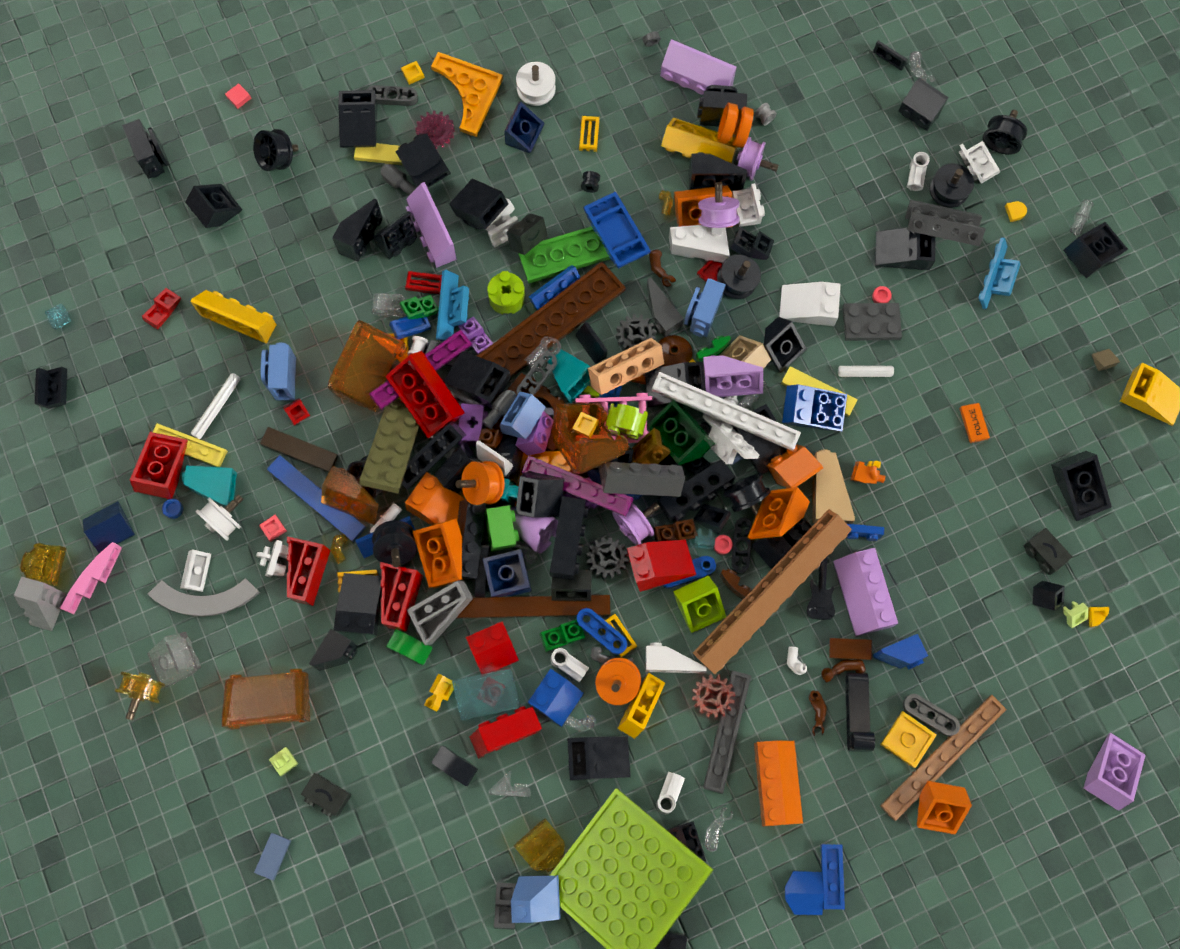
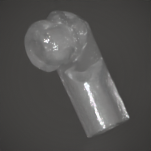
(529, 554)
(582, 724)

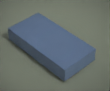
(272, 856)

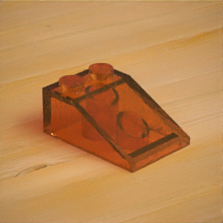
(345, 494)

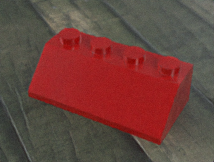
(424, 394)

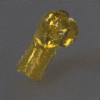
(668, 202)
(336, 546)

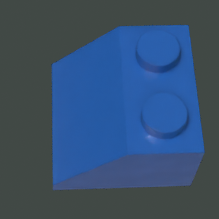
(904, 653)
(555, 697)

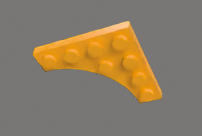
(475, 85)

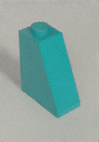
(570, 375)
(211, 482)

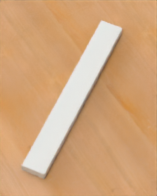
(726, 411)

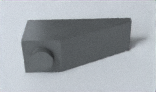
(664, 314)

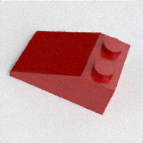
(159, 465)
(660, 563)

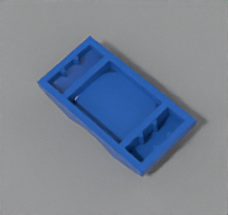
(616, 230)

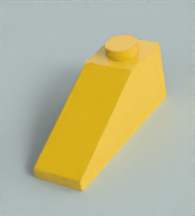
(641, 706)

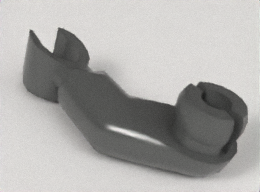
(598, 657)

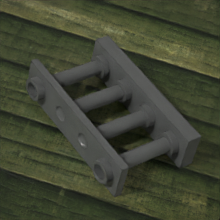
(944, 222)

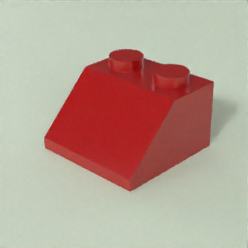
(492, 648)

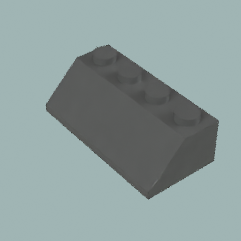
(641, 479)

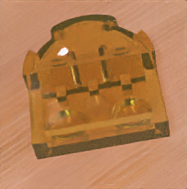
(43, 563)
(541, 847)

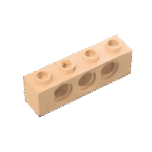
(626, 366)

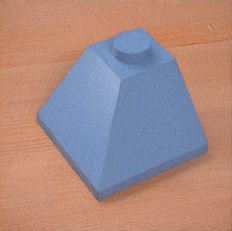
(535, 899)

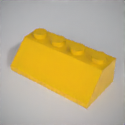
(691, 139)
(234, 315)

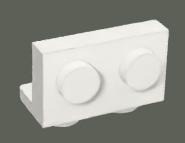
(749, 206)

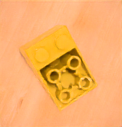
(1152, 394)

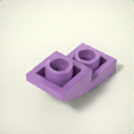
(476, 335)

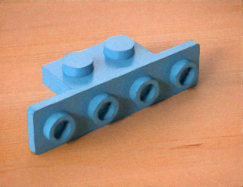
(1001, 275)
(452, 305)

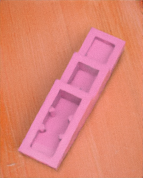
(96, 571)

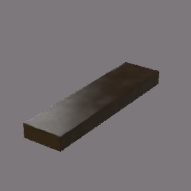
(298, 449)

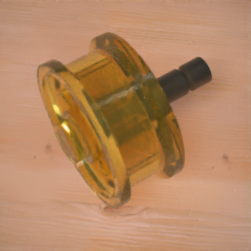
(139, 688)

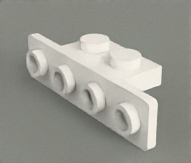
(728, 441)

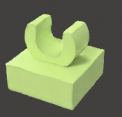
(1076, 615)
(283, 761)

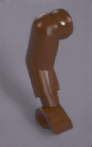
(655, 263)
(855, 664)
(820, 709)

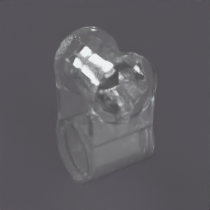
(387, 304)

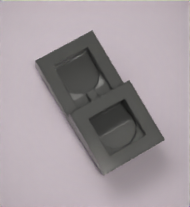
(503, 915)

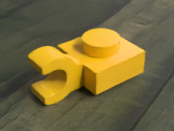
(441, 690)

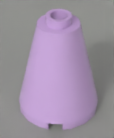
(535, 531)

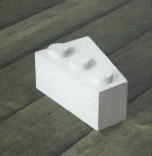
(699, 242)

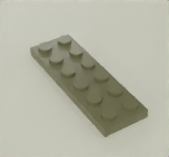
(390, 449)

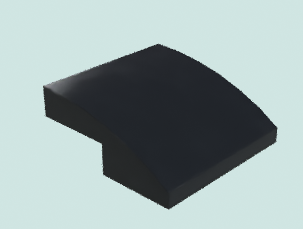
(751, 245)

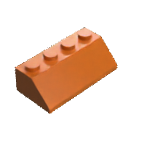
(778, 783)

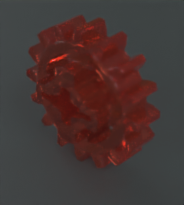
(721, 691)

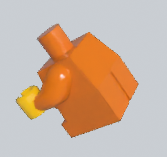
(868, 473)

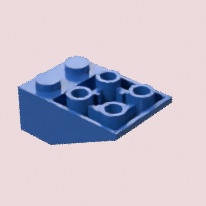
(814, 408)

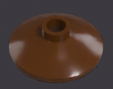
(684, 349)

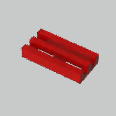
(423, 282)

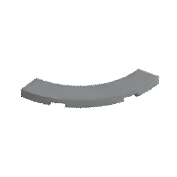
(203, 605)

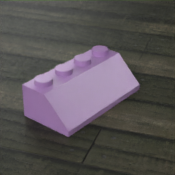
(695, 69)
(430, 226)
(865, 592)

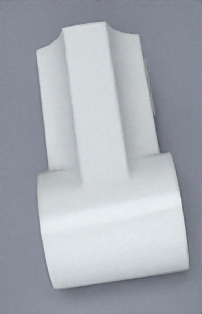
(917, 172)
(570, 666)
(670, 791)

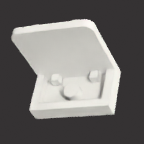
(981, 162)

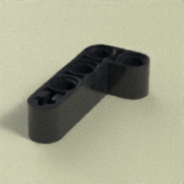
(858, 713)

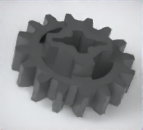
(634, 326)
(600, 553)

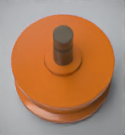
(482, 482)
(618, 681)

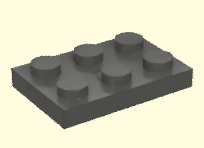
(872, 321)

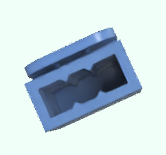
(704, 307)
(279, 371)

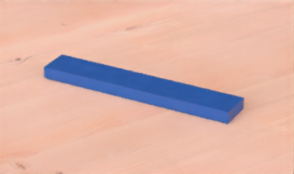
(312, 496)

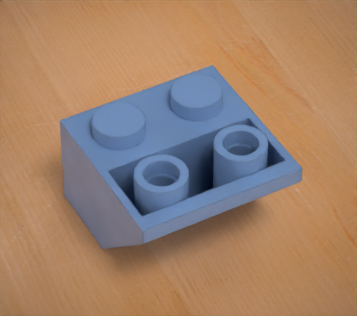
(522, 416)

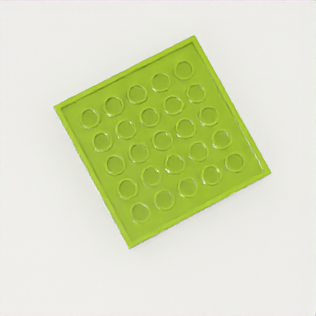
(628, 877)

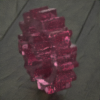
(443, 125)

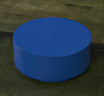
(172, 508)

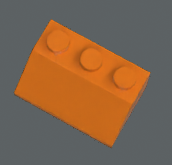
(687, 204)

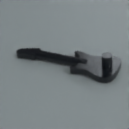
(821, 602)

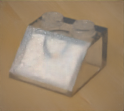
(174, 659)

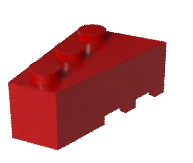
(305, 569)
(399, 594)
(505, 731)

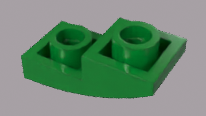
(419, 308)
(717, 346)
(562, 635)
(409, 647)

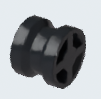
(590, 181)

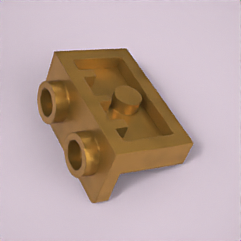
(650, 449)

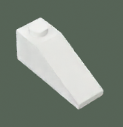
(666, 660)

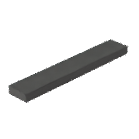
(726, 735)

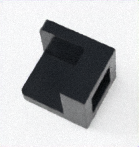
(1048, 595)

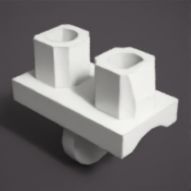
(498, 234)
(273, 567)

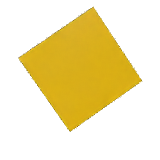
(908, 739)

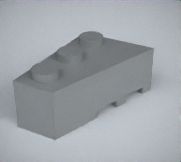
(40, 602)
(439, 611)

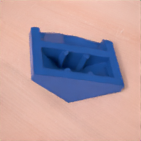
(805, 893)

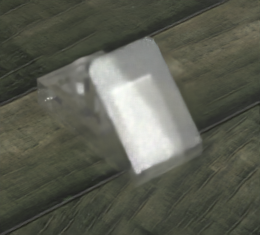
(504, 788)

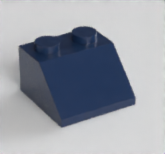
(507, 574)

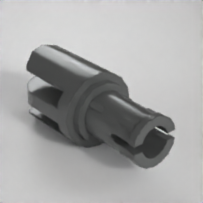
(396, 178)
(499, 408)

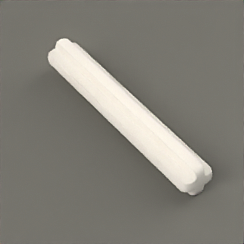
(215, 406)

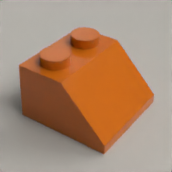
(794, 467)
(942, 807)

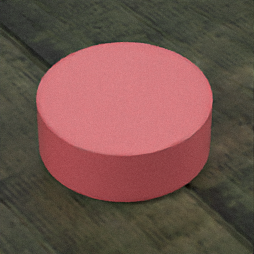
(881, 295)
(723, 544)

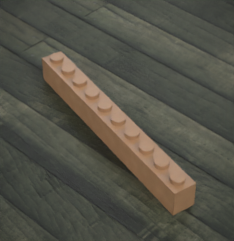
(772, 591)

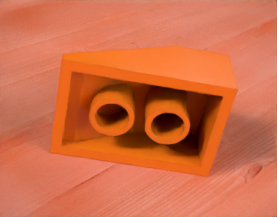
(433, 501)
(779, 513)
(440, 552)

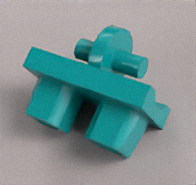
(510, 492)

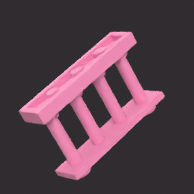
(641, 398)

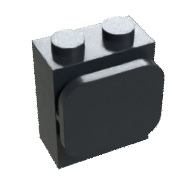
(714, 102)
(146, 148)
(422, 161)
(478, 204)

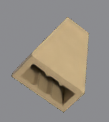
(830, 489)

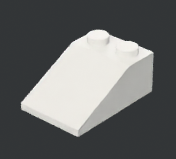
(810, 303)

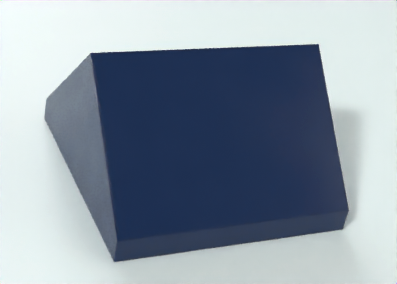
(523, 129)
(107, 527)

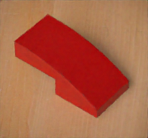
(161, 310)

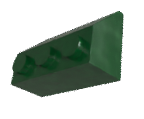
(681, 433)

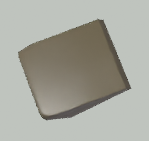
(1105, 359)

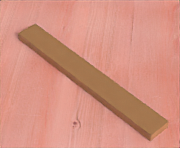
(943, 757)

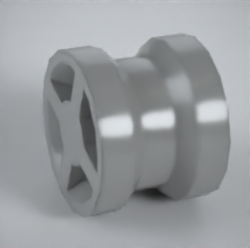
(765, 114)

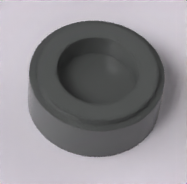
(651, 39)

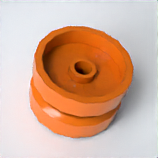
(735, 125)

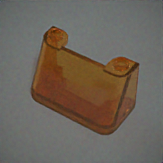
(364, 364)
(578, 450)
(266, 699)

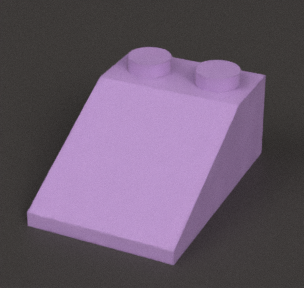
(731, 377)
(1115, 773)

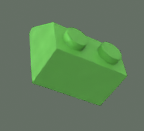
(500, 528)

